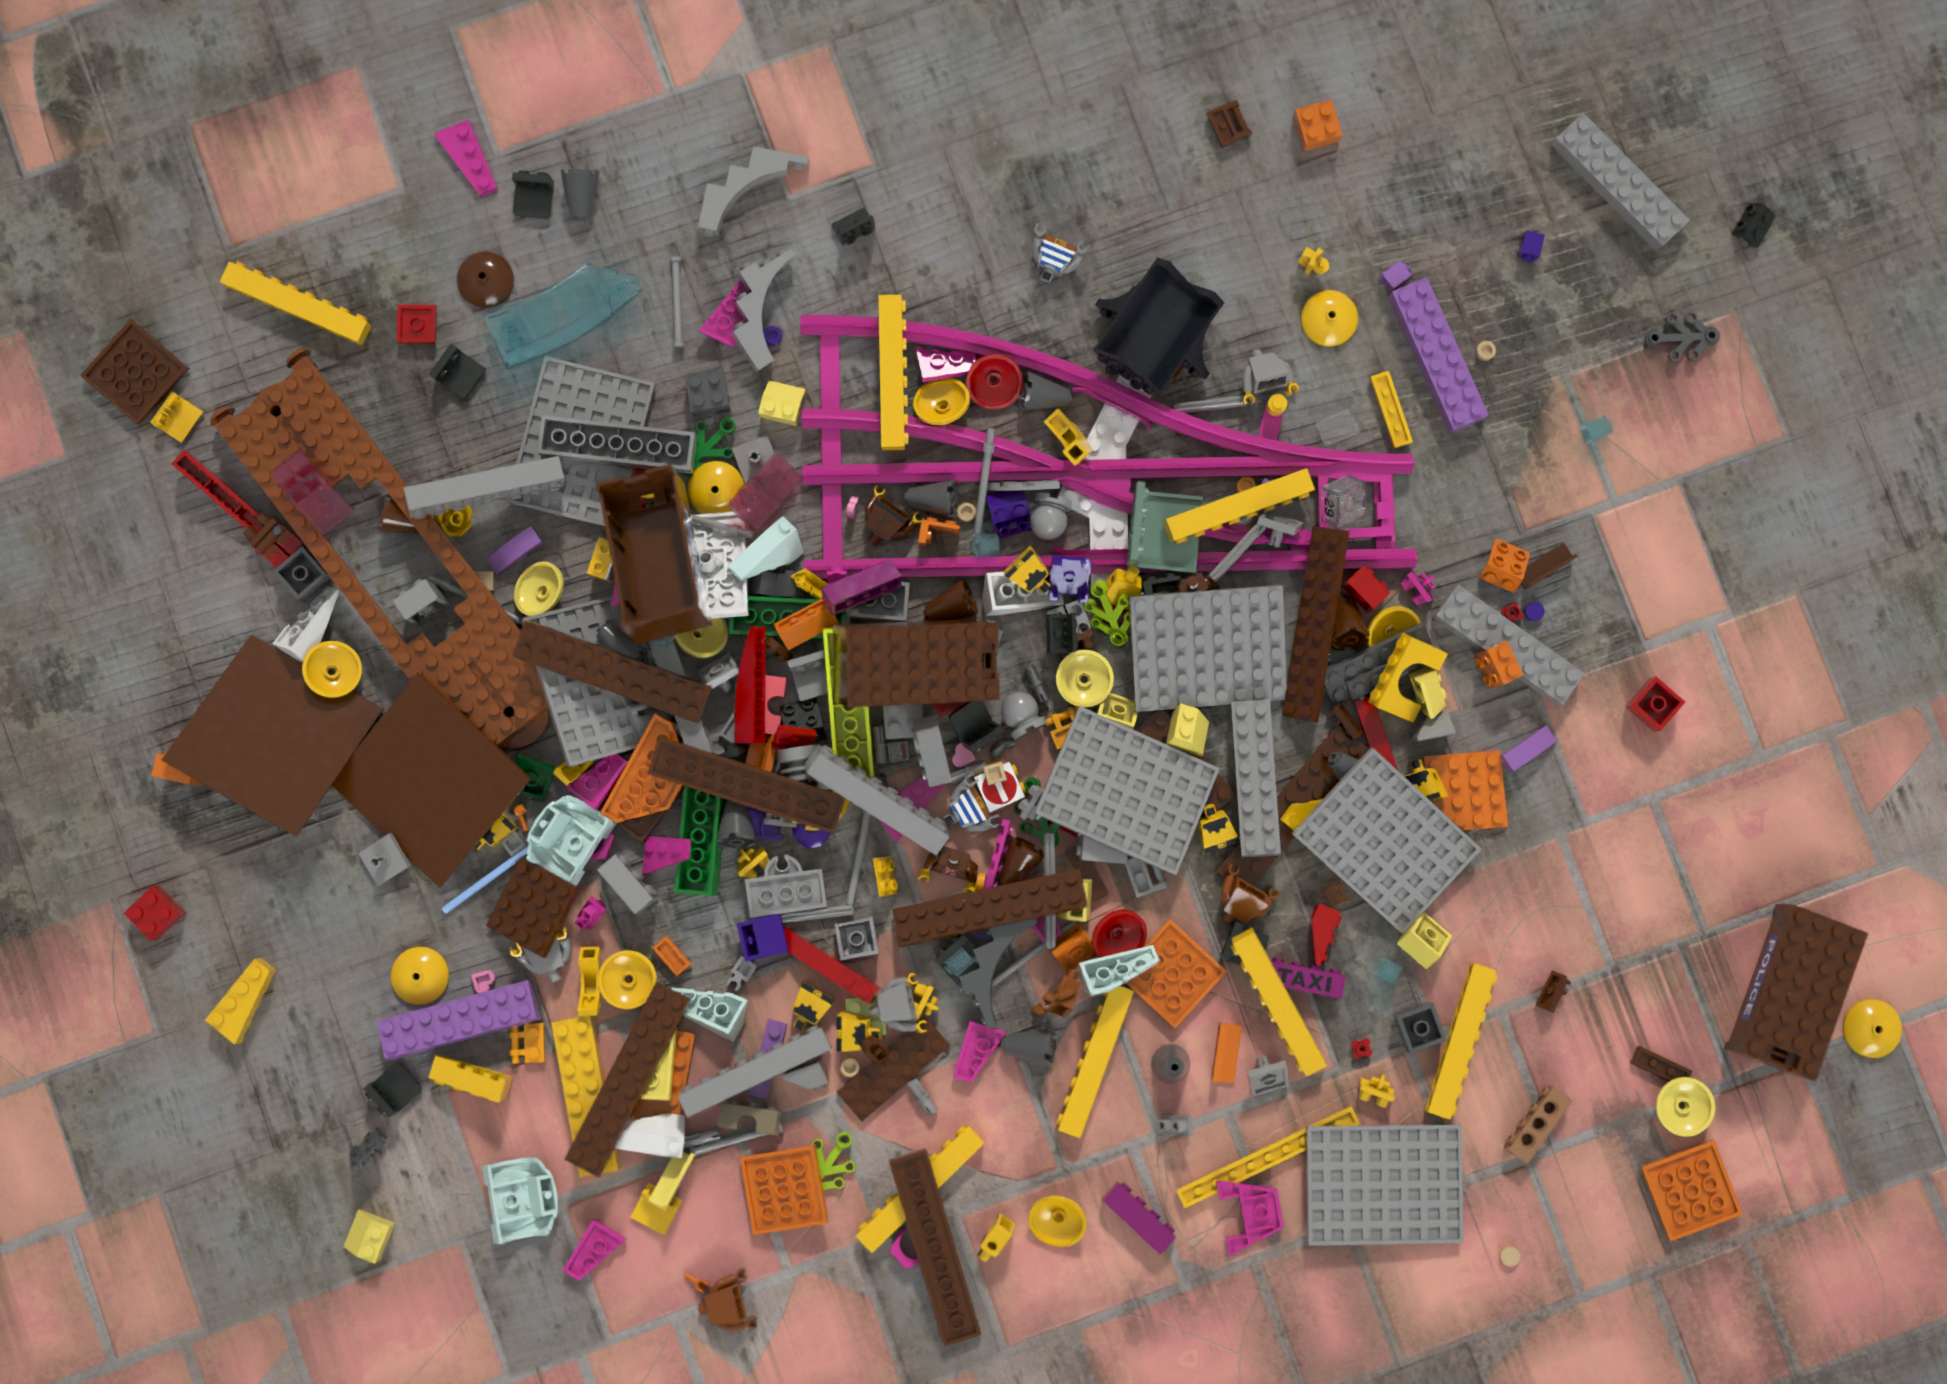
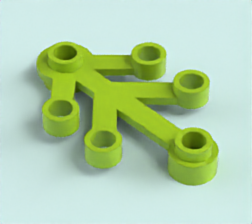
(1117, 633)
(826, 1166)

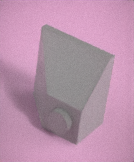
(1433, 728)
(808, 1076)

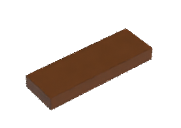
(1088, 872)
(1658, 1065)

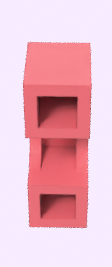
(774, 688)

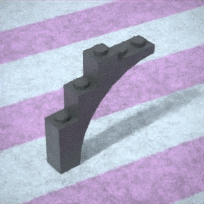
(987, 957)

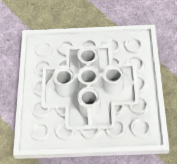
(724, 591)

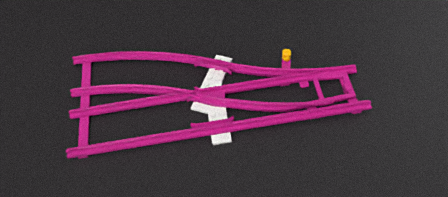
(1100, 481)

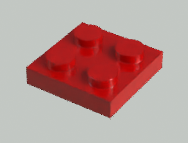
(416, 324)

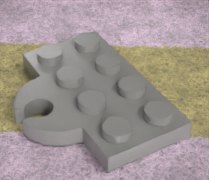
(785, 889)

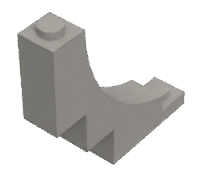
(763, 166)

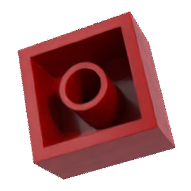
(1366, 588)
(1655, 704)
(154, 913)

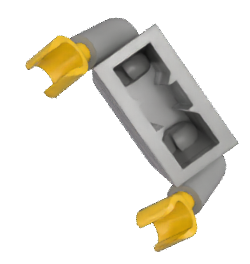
(1266, 373)
(556, 958)
(897, 1005)

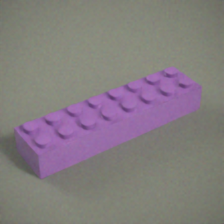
(1438, 355)
(459, 1020)

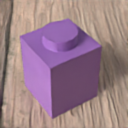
(1395, 276)

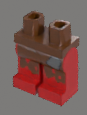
(268, 536)

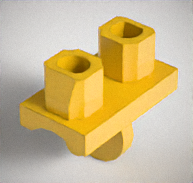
(1312, 260)
(749, 860)
(925, 992)
(1376, 1087)

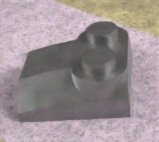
(857, 940)

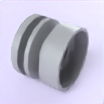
(796, 759)

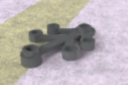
(1685, 336)

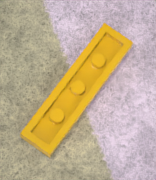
(1391, 409)

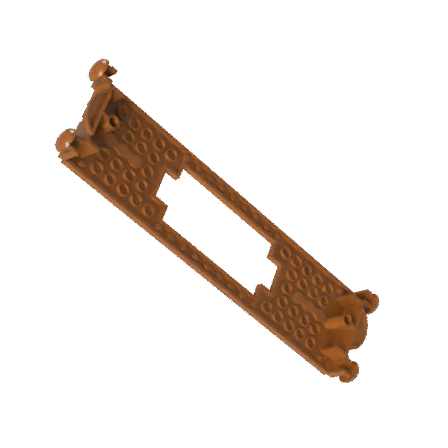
(474, 662)

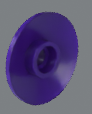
(809, 839)

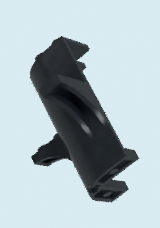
(1157, 329)

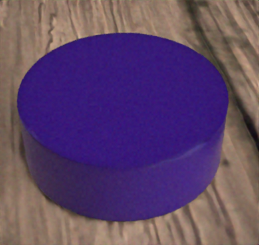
(772, 335)
(1534, 611)

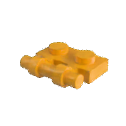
(1059, 734)
(533, 1043)

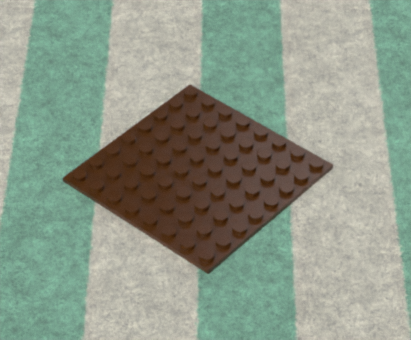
(271, 737)
(430, 780)

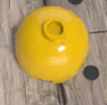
(455, 522)

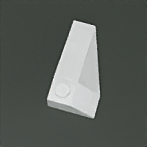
(1006, 597)
(310, 626)
(655, 1135)

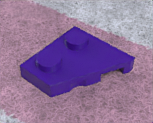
(763, 831)

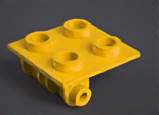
(176, 417)
(885, 877)
(652, 1215)

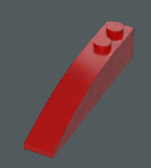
(216, 489)
(751, 689)
(831, 967)

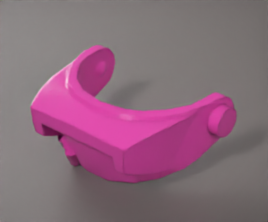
(605, 849)
(897, 1253)

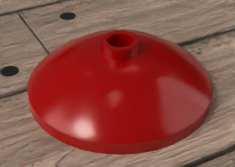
(998, 392)
(1130, 933)

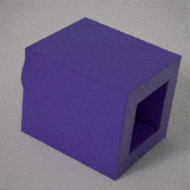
(1530, 246)

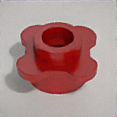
(1513, 608)
(1356, 1048)

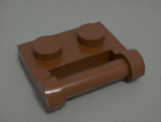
(1223, 125)

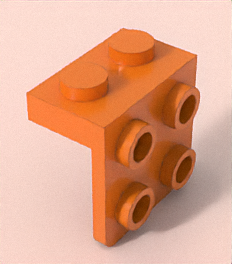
(1505, 566)
(1498, 665)

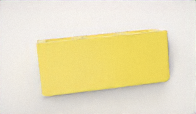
(670, 1180)

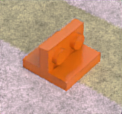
(1073, 948)

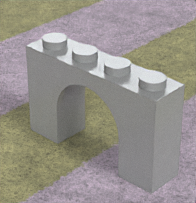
(1094, 851)

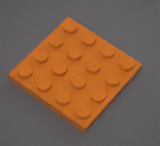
(1473, 789)
(1179, 978)
(784, 1189)
(1691, 1190)

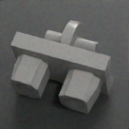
(1028, 807)
(1176, 1125)

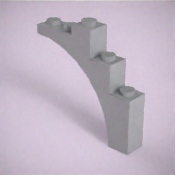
(756, 281)

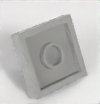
(753, 456)
(1279, 525)
(719, 672)
(384, 859)
(1268, 1076)

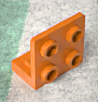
(930, 525)

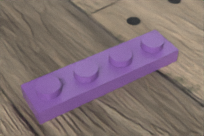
(773, 1034)

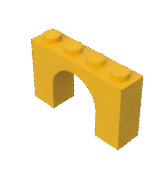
(1407, 652)

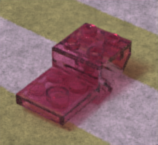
(310, 491)
(764, 491)

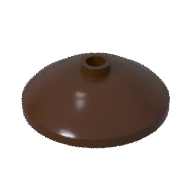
(493, 288)

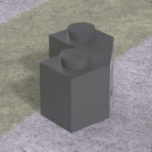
(774, 585)

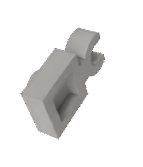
(742, 970)

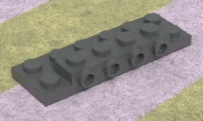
(1361, 672)

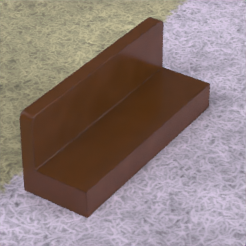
(1546, 565)

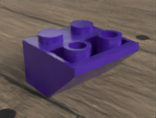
(1009, 512)
(762, 937)

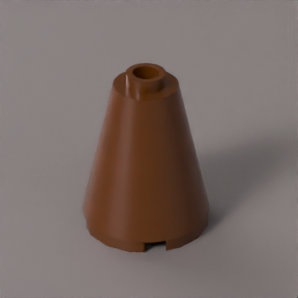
(394, 519)
(952, 604)
(1349, 625)
(1019, 860)

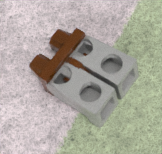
(1083, 629)

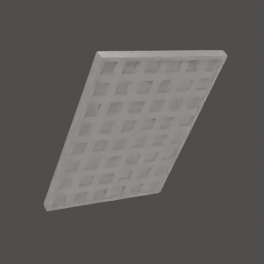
(582, 394)
(1208, 647)
(587, 718)
(1127, 790)
(1386, 840)
(1384, 1184)

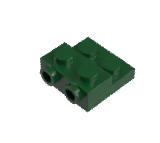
(541, 777)

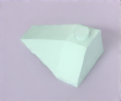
(772, 549)
(1113, 970)
(716, 1011)

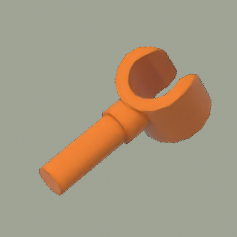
(519, 811)
(699, 1283)

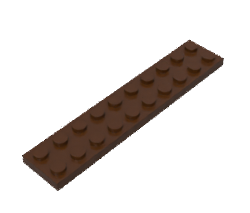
(1315, 623)
(611, 671)
(746, 784)
(1309, 784)
(989, 908)
(627, 1079)
(935, 1247)

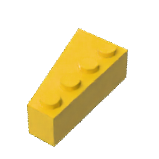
(236, 1009)
(470, 1078)

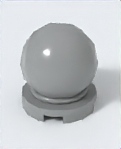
(1049, 518)
(1021, 713)

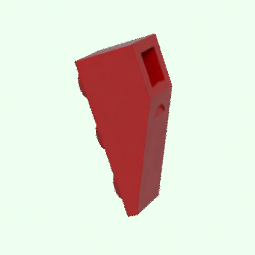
(1321, 928)

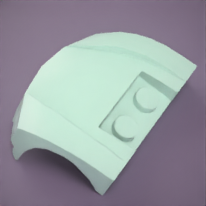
(567, 837)
(520, 1199)

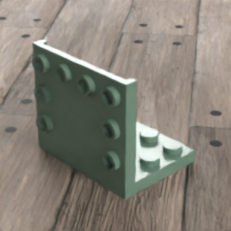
(1148, 539)

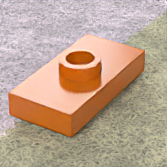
(671, 955)

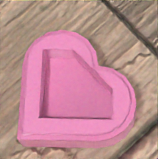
(852, 507)
(963, 756)
(483, 980)

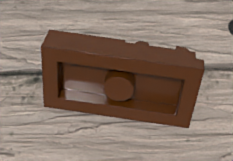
(1351, 728)
(1552, 991)

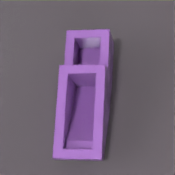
(515, 550)
(1528, 748)

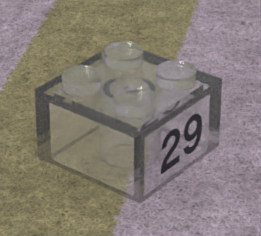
(1343, 501)

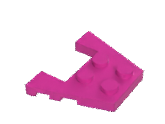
(1259, 1211)

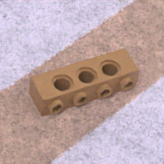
(1548, 1120)

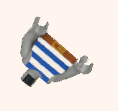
(1055, 255)
(969, 808)

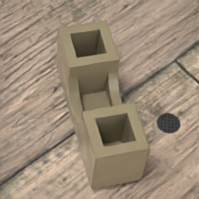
(733, 1115)

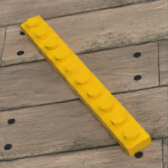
(1259, 1160)

